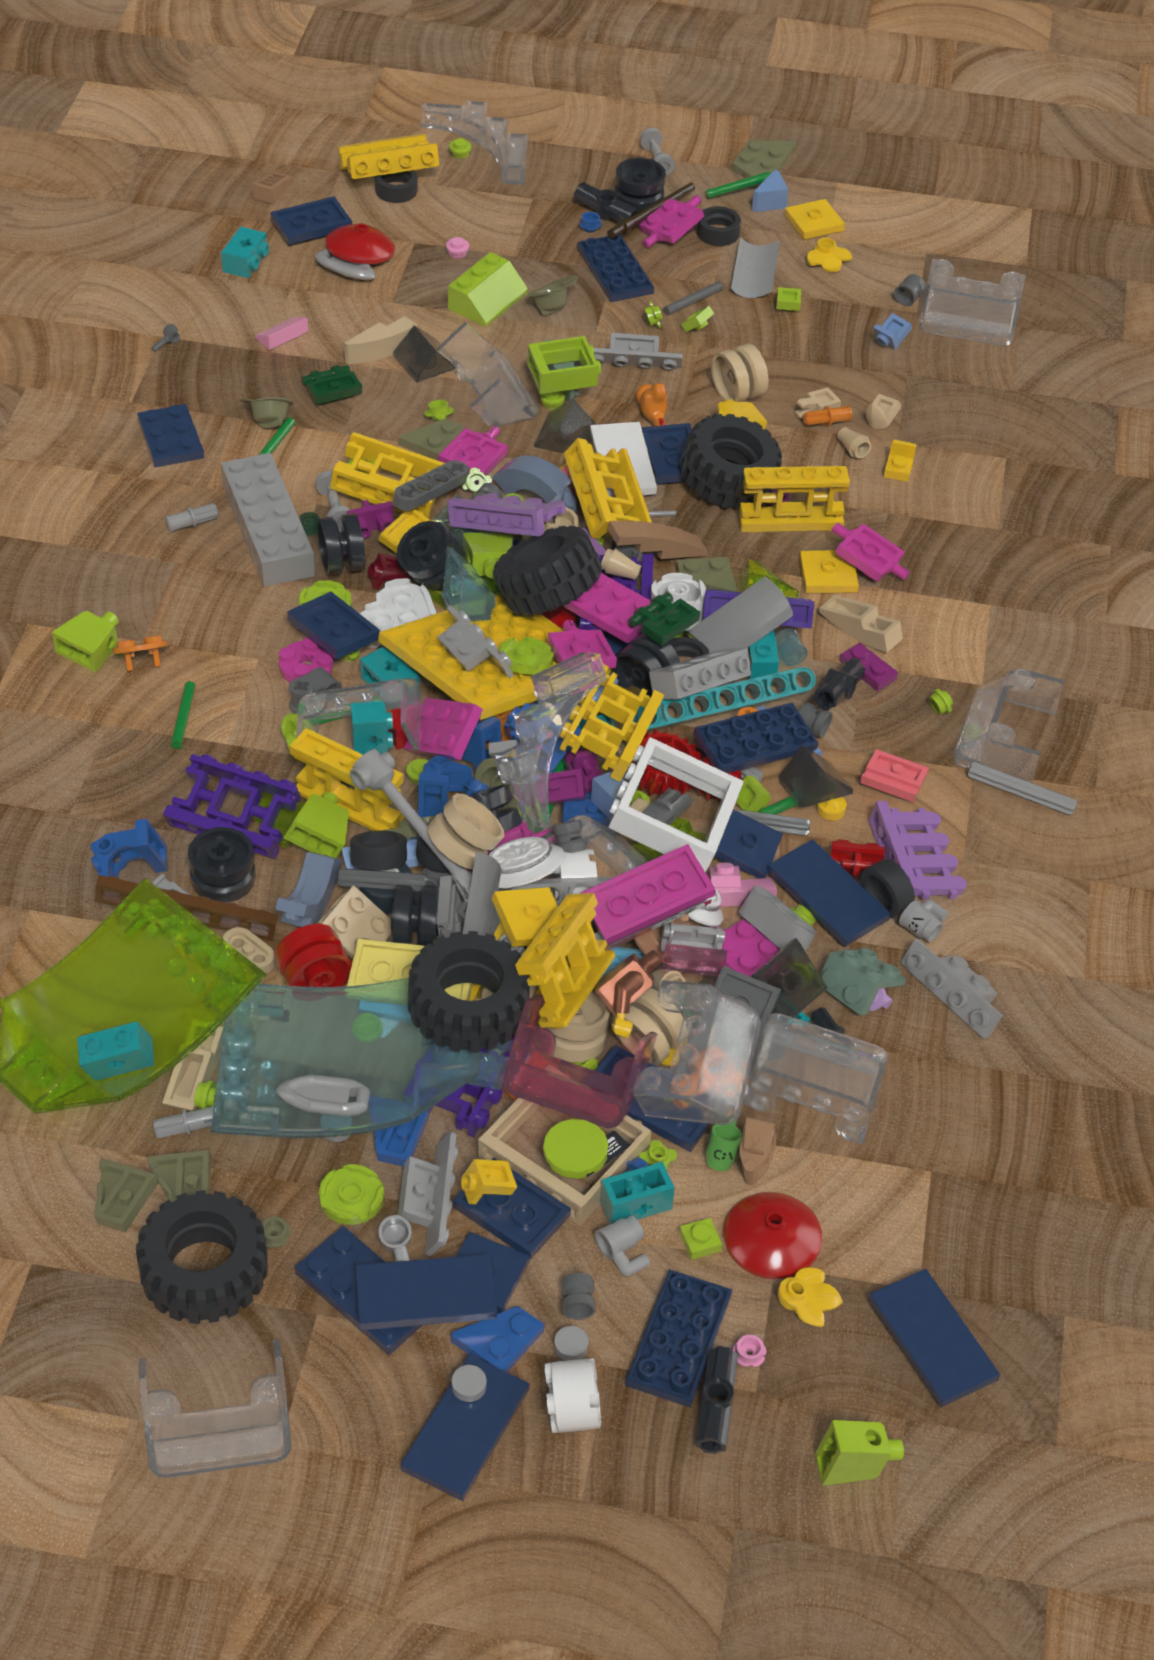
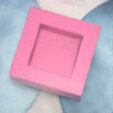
(725, 875)

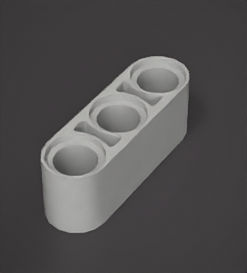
(775, 919)

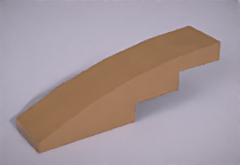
(663, 539)

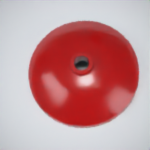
(360, 244)
(770, 1248)

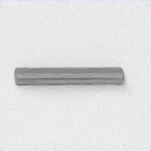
(1022, 788)

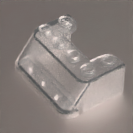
(971, 307)
(709, 1057)
(819, 1071)

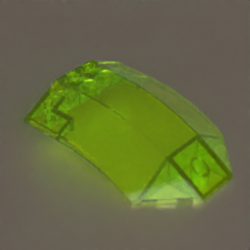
(138, 965)

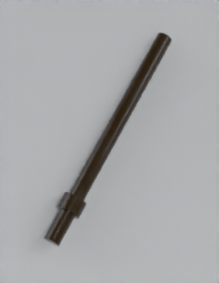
(626, 224)

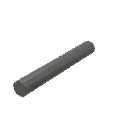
(693, 298)

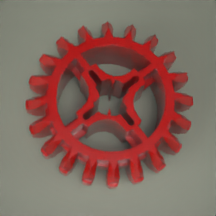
(658, 781)

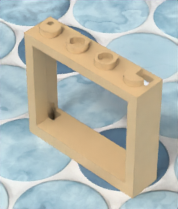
(493, 1144)

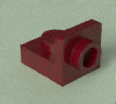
(386, 568)

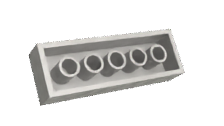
(267, 519)

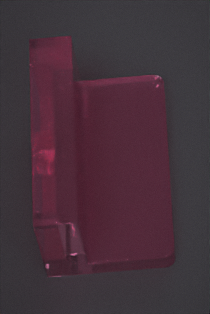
(694, 959)

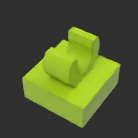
(752, 795)

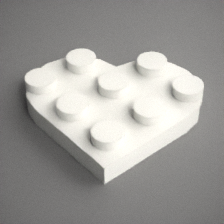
(397, 605)

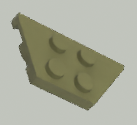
(763, 157)

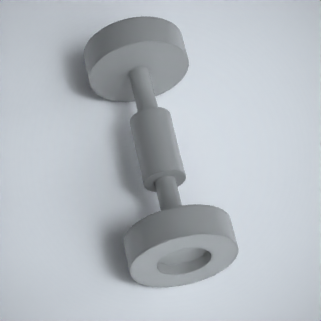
(651, 140)
(323, 486)

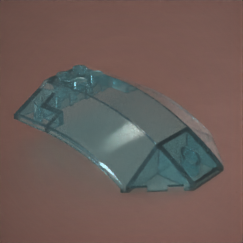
(333, 1033)

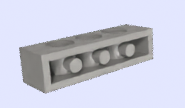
(701, 673)

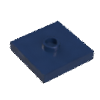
(748, 844)
(507, 1265)

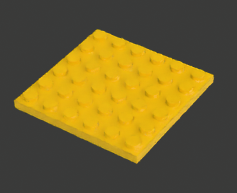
(485, 683)

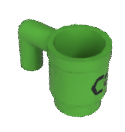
(723, 1146)

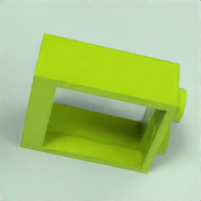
(561, 351)

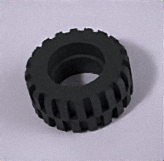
(731, 439)
(547, 570)
(465, 1022)
(210, 1292)

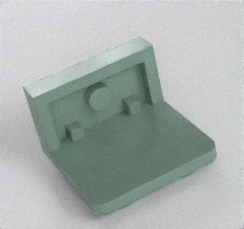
(857, 977)

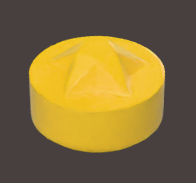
(832, 809)

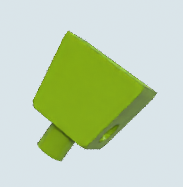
(485, 549)
(87, 639)
(320, 825)
(855, 1451)

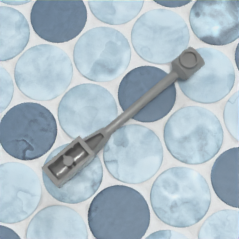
(377, 773)

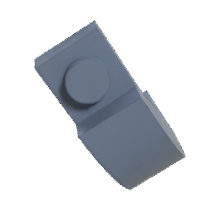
(537, 476)
(312, 891)

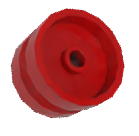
(313, 957)

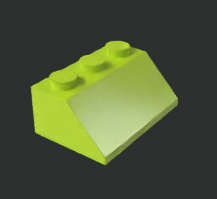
(486, 290)

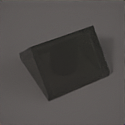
(420, 357)
(564, 427)
(812, 779)
(795, 976)

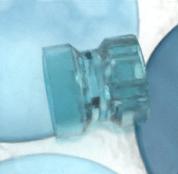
(791, 651)

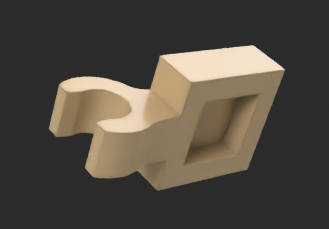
(817, 401)

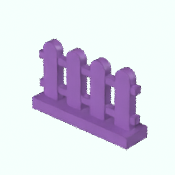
(504, 514)
(890, 831)

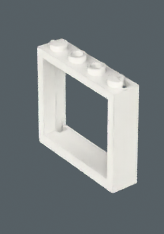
(690, 770)

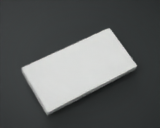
(631, 438)

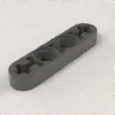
(428, 481)

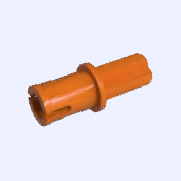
(828, 416)

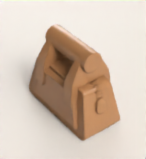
(756, 1149)

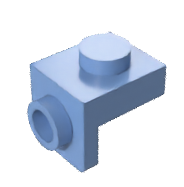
(892, 331)

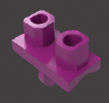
(374, 516)
(587, 762)

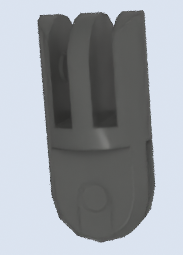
(668, 806)

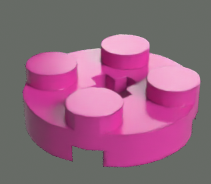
(303, 651)

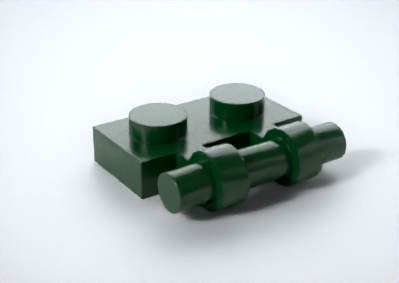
(332, 384)
(669, 620)

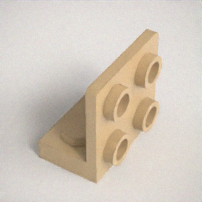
(356, 918)

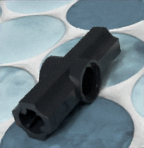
(604, 202)
(839, 684)
(714, 1415)

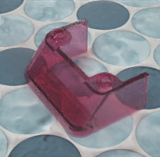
(565, 1086)

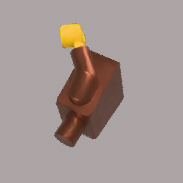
(625, 985)

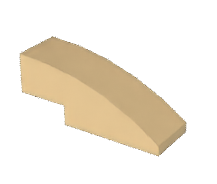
(377, 341)
(862, 622)
(192, 1070)

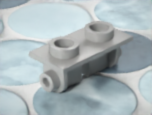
(692, 936)

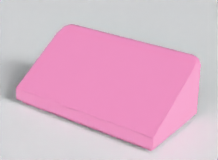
(283, 332)
(737, 895)

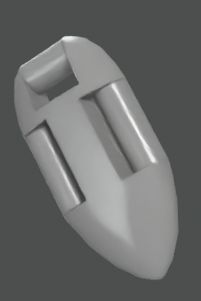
(343, 267)
(325, 1095)

